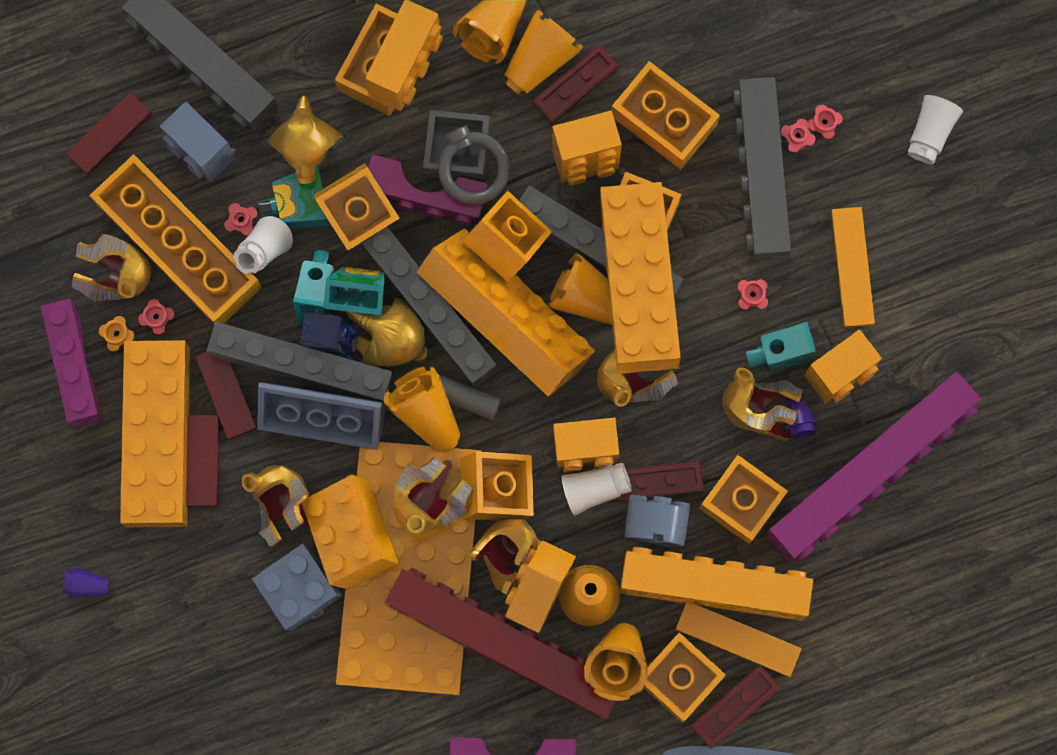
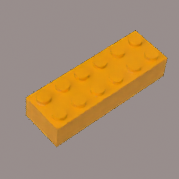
(175, 240)
(639, 278)
(506, 314)
(155, 433)
(715, 585)

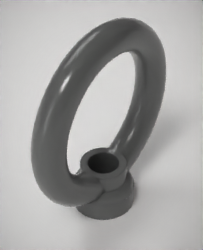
(459, 139)

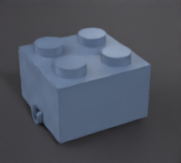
(197, 142)
(296, 587)

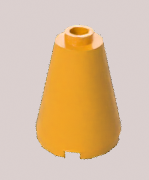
(489, 28)
(539, 54)
(582, 292)
(424, 408)
(585, 608)
(617, 664)

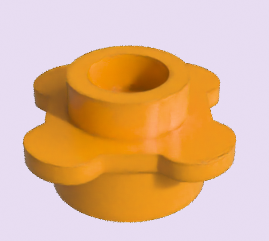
(107, 331)

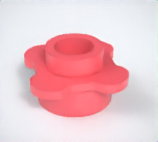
(828, 114)
(796, 144)
(244, 227)
(759, 288)
(153, 308)

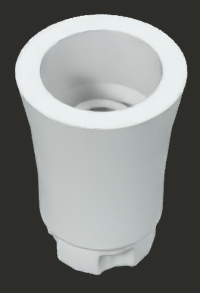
(933, 128)
(265, 243)
(595, 486)

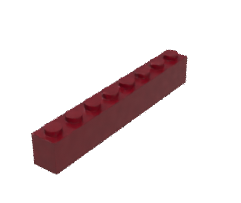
(496, 640)

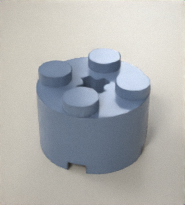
(657, 521)

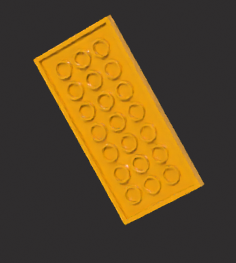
(377, 642)

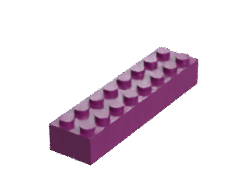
(879, 462)

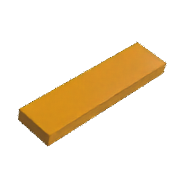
(852, 267)
(738, 639)

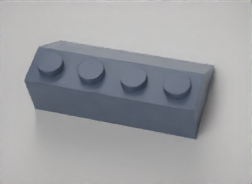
(320, 415)

